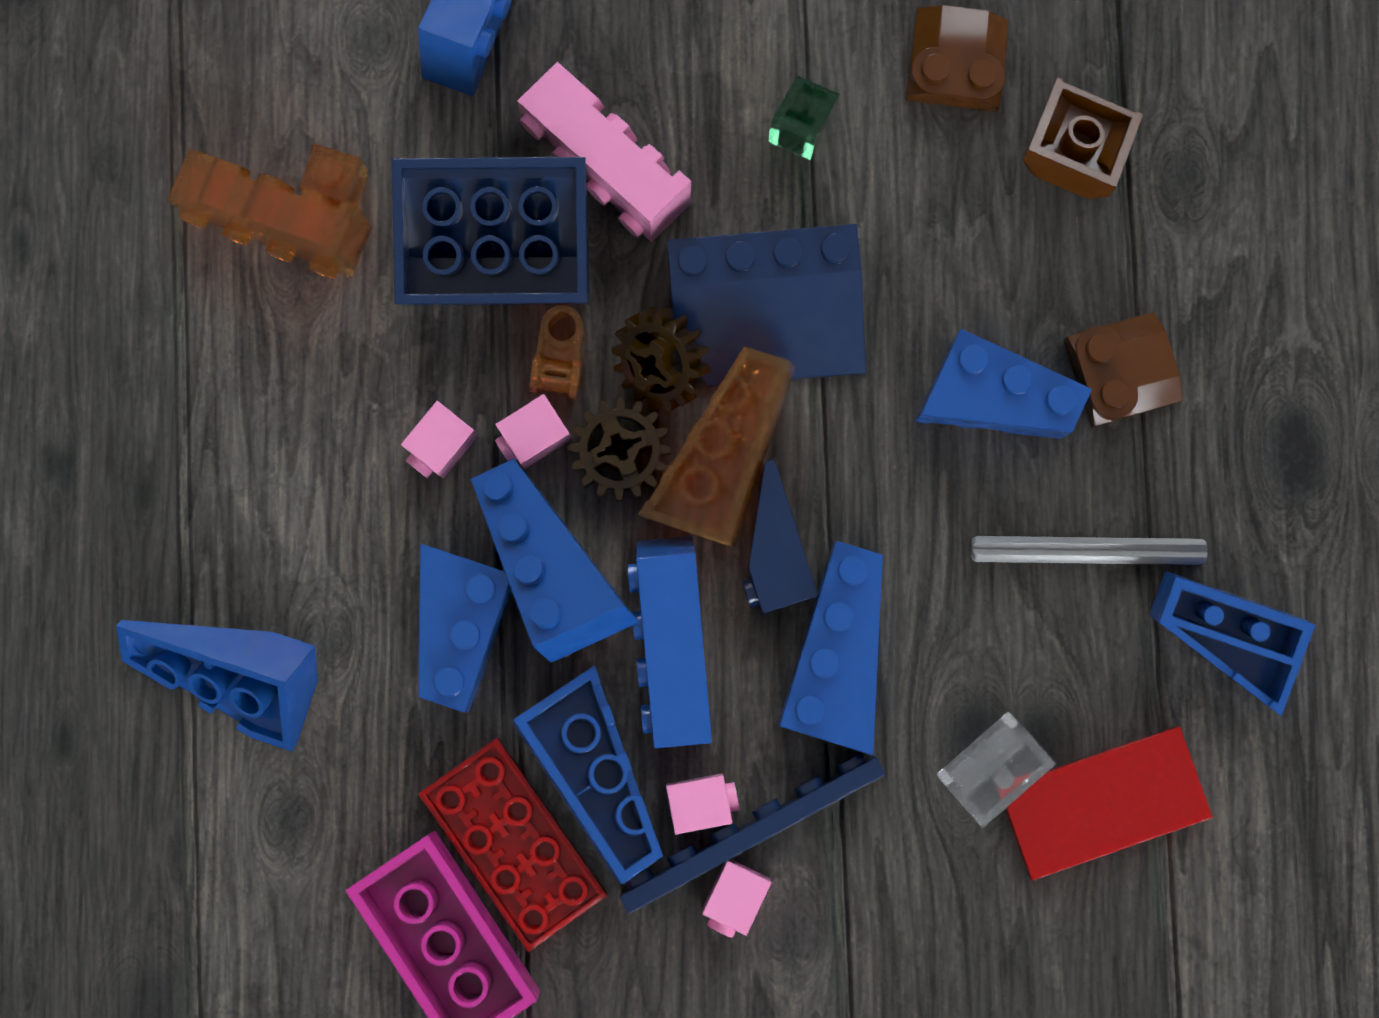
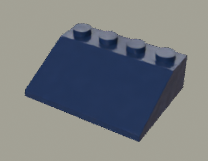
(490, 231)
(776, 294)

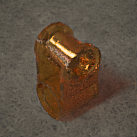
(558, 356)

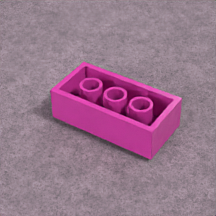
(442, 936)

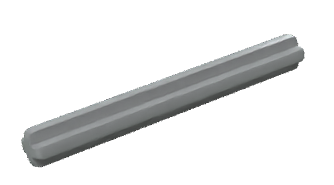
(1089, 550)

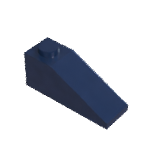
(776, 559)

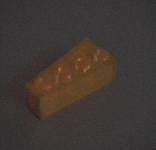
(270, 214)
(721, 461)

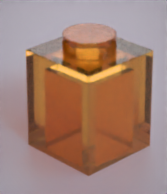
(335, 175)

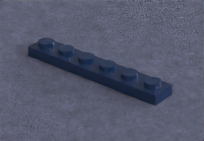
(769, 820)

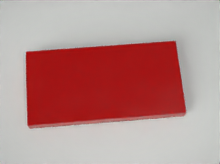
(1108, 803)

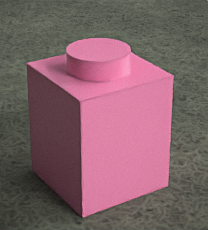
(531, 432)
(438, 441)
(701, 803)
(735, 898)

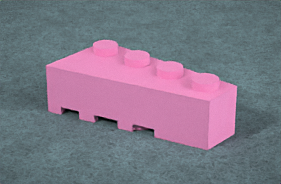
(615, 166)

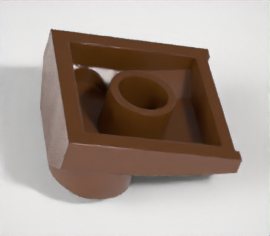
(958, 58)
(1081, 142)
(1125, 367)

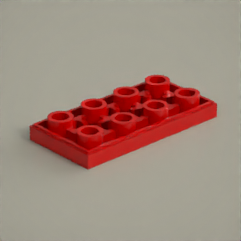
(513, 844)

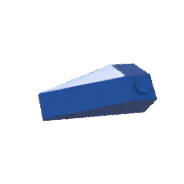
(244, 673)

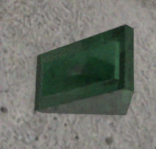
(802, 117)

